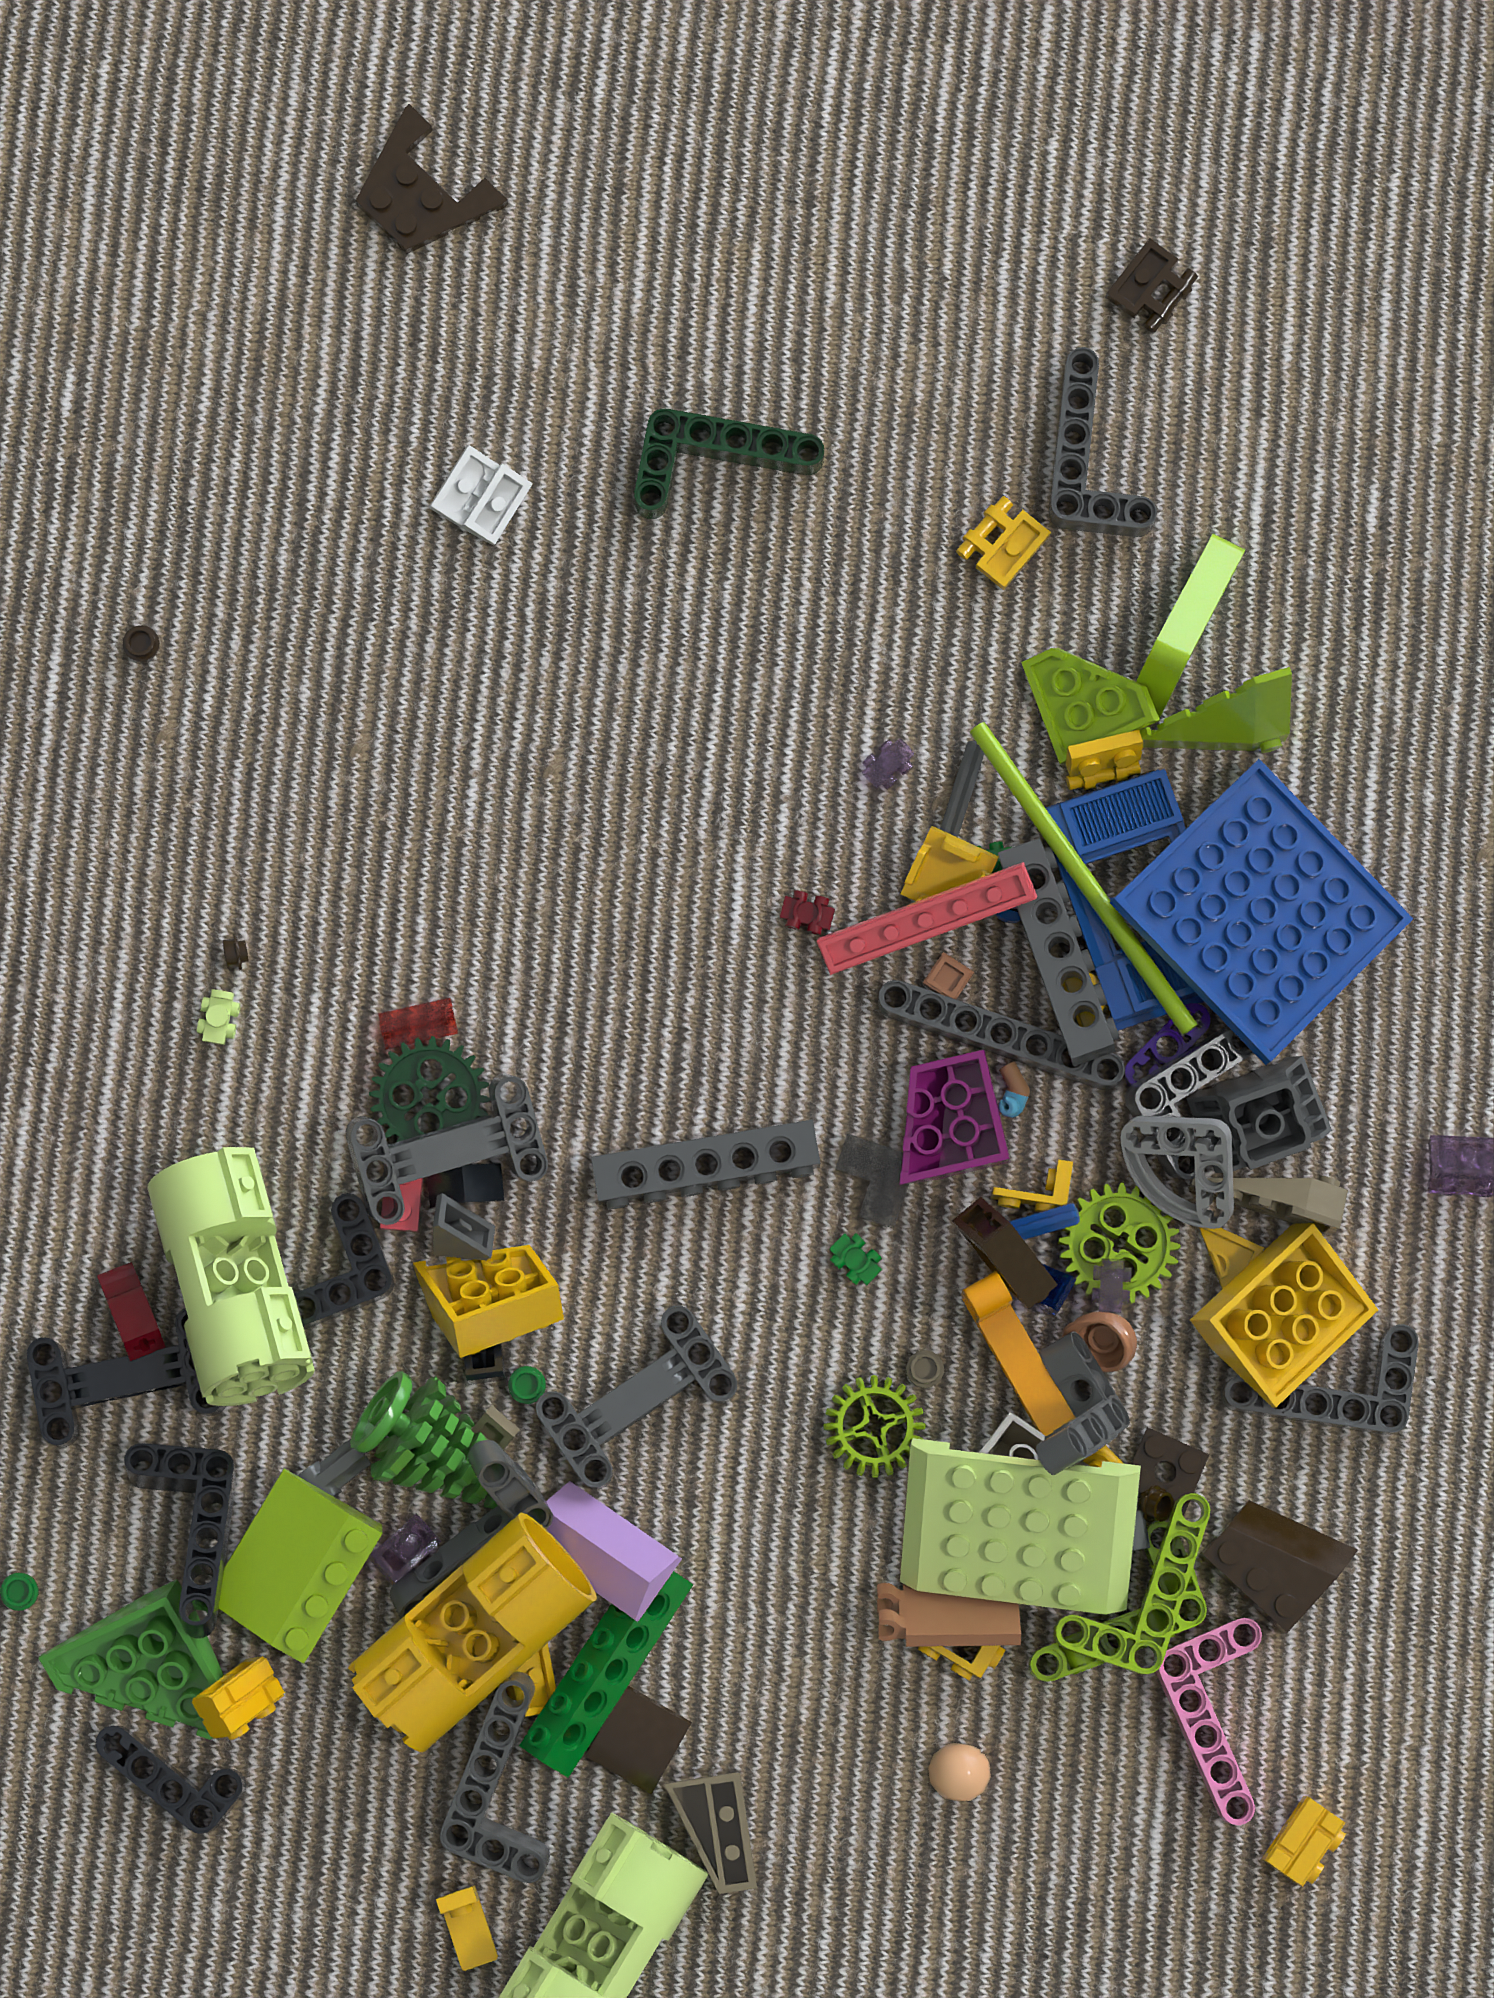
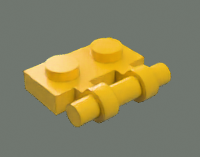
(1011, 550)
(1104, 760)

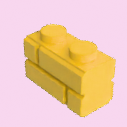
(238, 1698)
(1304, 1842)

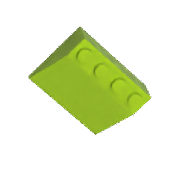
(296, 1564)

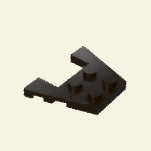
(409, 201)

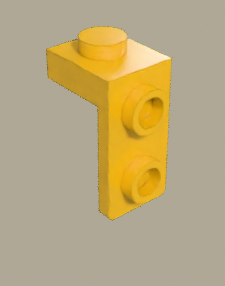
(984, 1657)

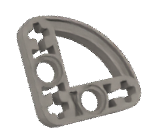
(1204, 1155)

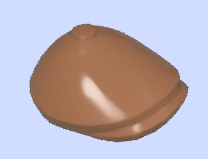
(1107, 1337)

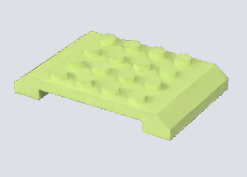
(1017, 1531)

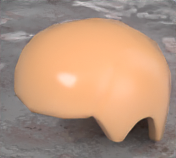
(959, 1772)

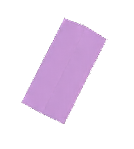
(613, 1553)

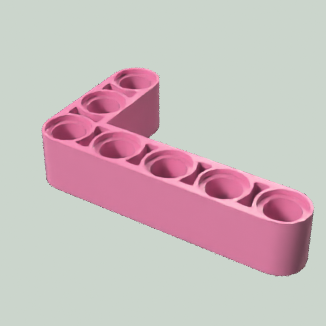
(1205, 1715)

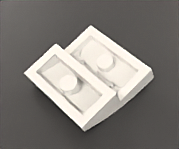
(480, 495)

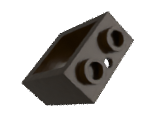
(1005, 1252)

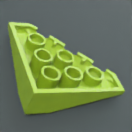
(1236, 721)

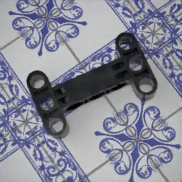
(109, 1381)

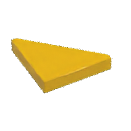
(1228, 1253)

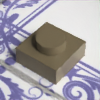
(496, 1427)

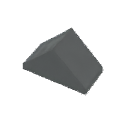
(460, 1231)

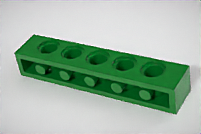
(599, 1679)

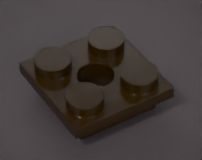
(1185, 1459)

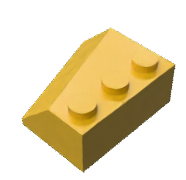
(491, 1298)

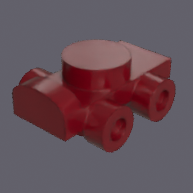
(800, 912)

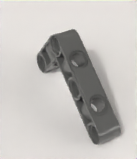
(1097, 1416)
(513, 1494)

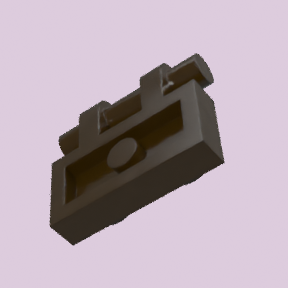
(1143, 277)

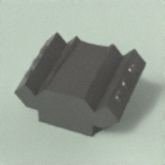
(1267, 1112)

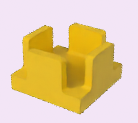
(945, 864)

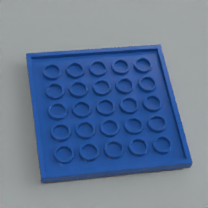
(1261, 911)

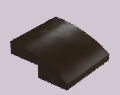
(638, 1739)

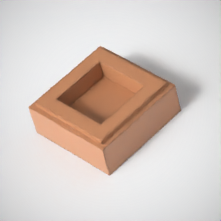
(948, 977)

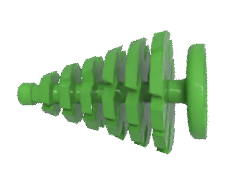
(422, 1442)

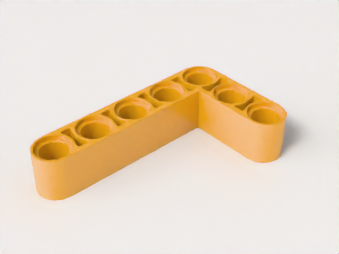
(1014, 1351)

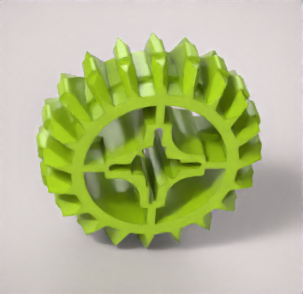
(842, 1437)

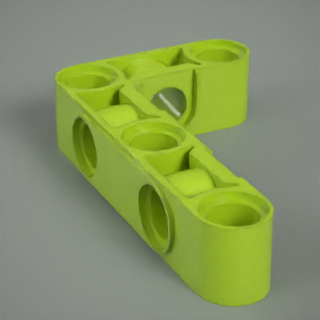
(1074, 1663)

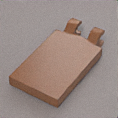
(945, 1619)

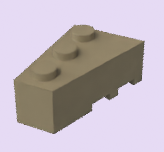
(718, 1827)

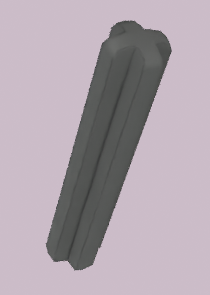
(962, 789)

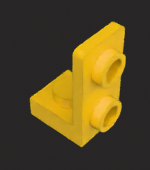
(1057, 1181)
(468, 1928)

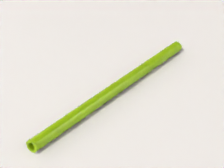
(1083, 878)

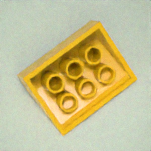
(1285, 1313)

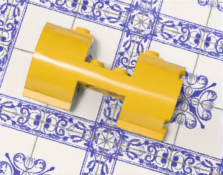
(471, 1632)

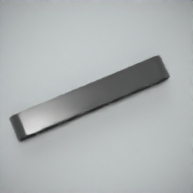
(981, 1038)

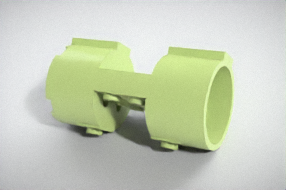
(231, 1277)
(611, 1919)

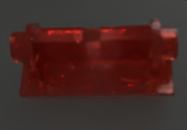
(419, 1021)

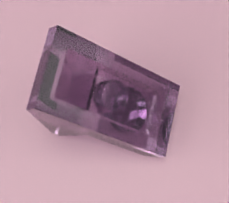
(404, 1549)

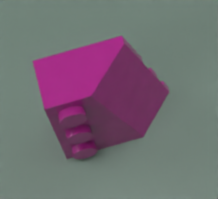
(952, 1120)

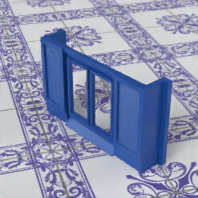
(1103, 826)

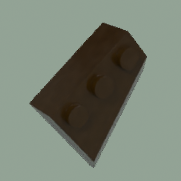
(1276, 1563)

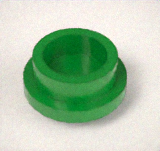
(527, 1385)
(19, 1591)

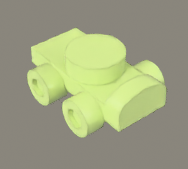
(218, 1012)

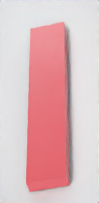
(927, 918)

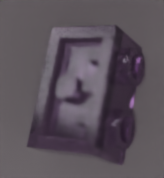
(1461, 1165)

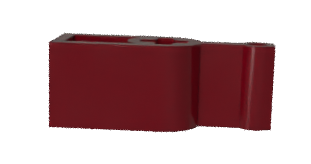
(131, 1311)

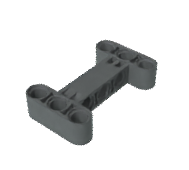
(447, 1148)
(637, 1396)

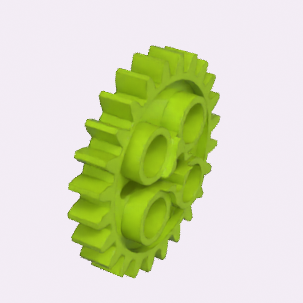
(1137, 1214)

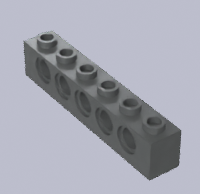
(1081, 1042)
(797, 1136)

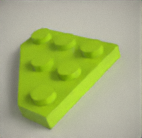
(1085, 700)

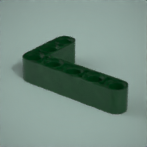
(715, 448)

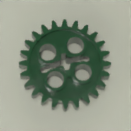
(406, 1071)

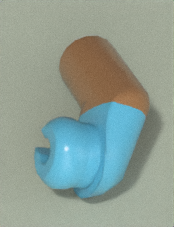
(1016, 1092)

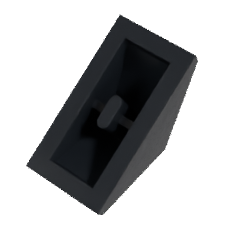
(468, 1184)
(485, 1366)

